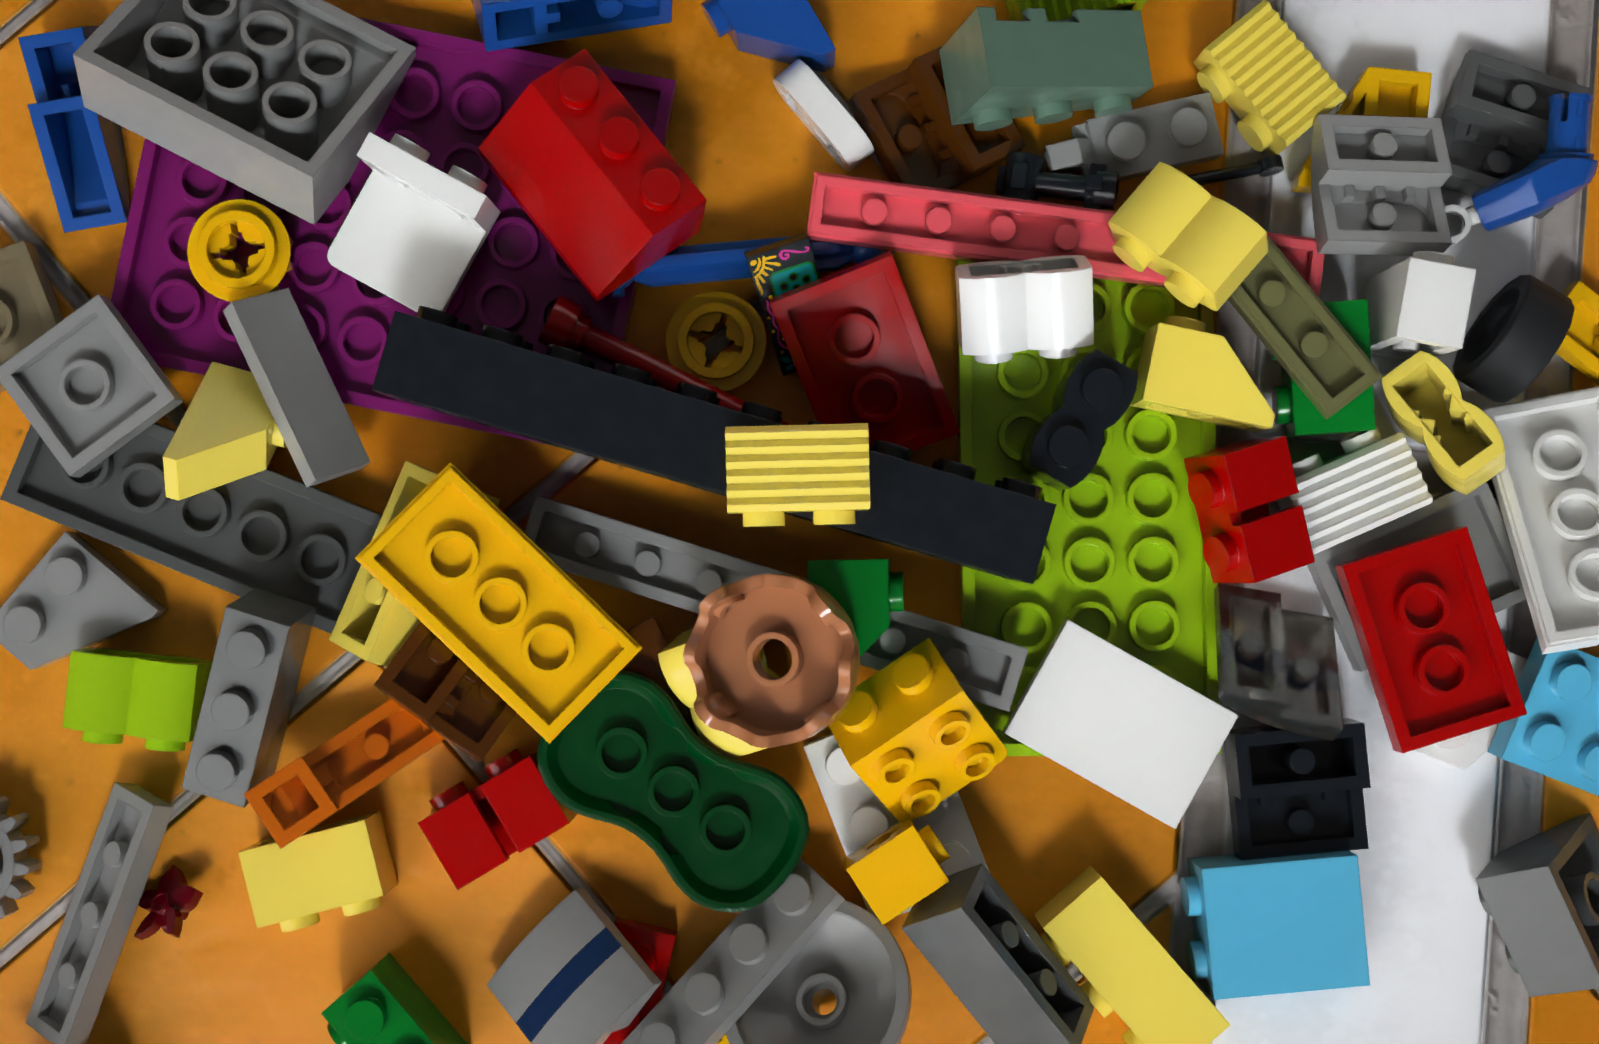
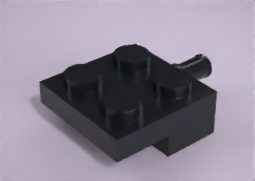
(1296, 791)

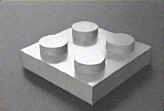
(88, 386)

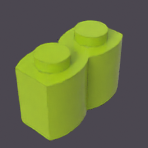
(135, 696)

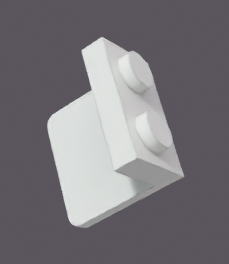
(412, 225)

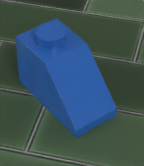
(773, 30)

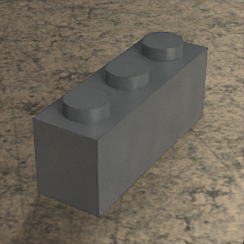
(248, 695)
(997, 962)

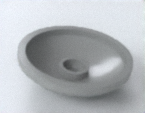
(846, 958)

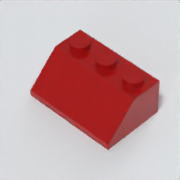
(593, 176)

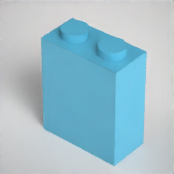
(1275, 924)

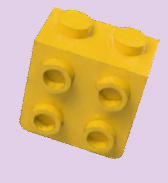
(916, 734)

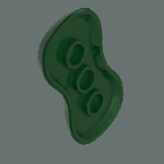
(712, 820)

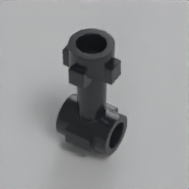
(1024, 180)

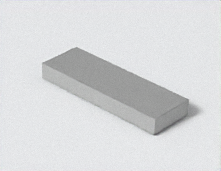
(296, 386)

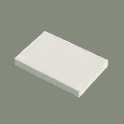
(1120, 723)

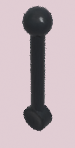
(1264, 167)

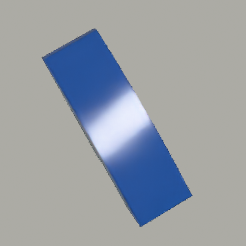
(77, 145)

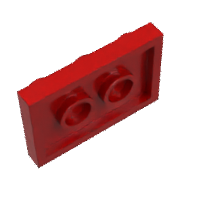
(865, 354)
(1430, 639)

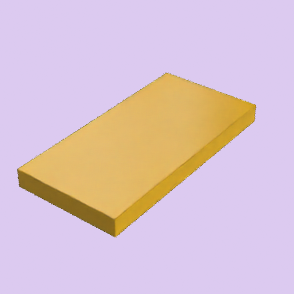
(499, 602)

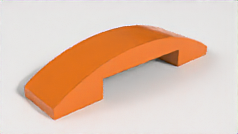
(339, 771)

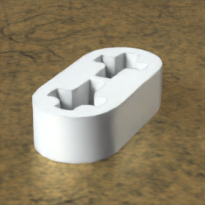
(823, 115)

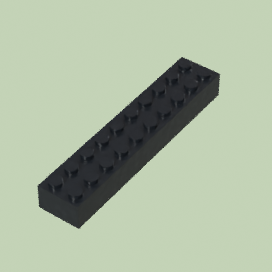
(682, 438)

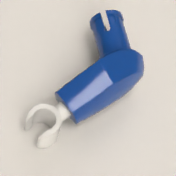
(1545, 181)

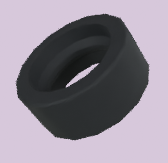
(1513, 338)

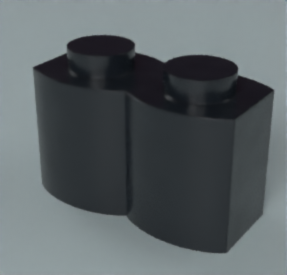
(1085, 403)

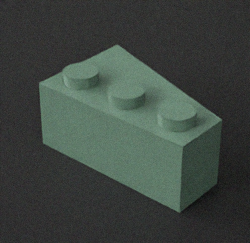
(1044, 66)

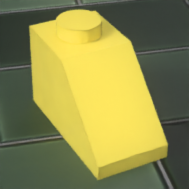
(1198, 378)
(222, 434)

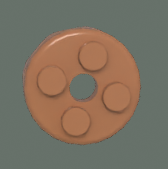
(727, 669)

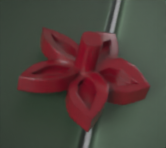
(167, 905)

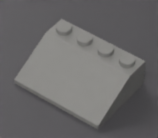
(248, 89)

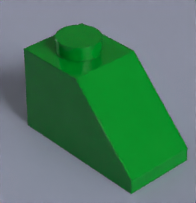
(864, 590)

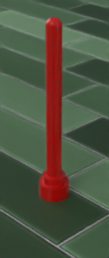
(572, 329)

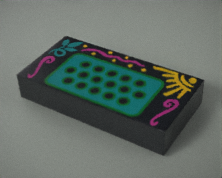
(775, 271)

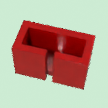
(1233, 514)
(495, 819)

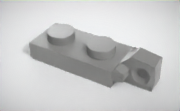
(1136, 141)

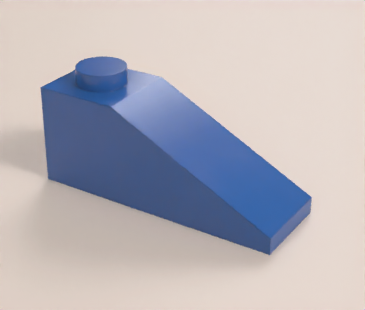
(531, 22)

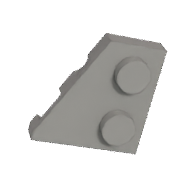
(71, 604)

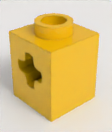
(898, 868)

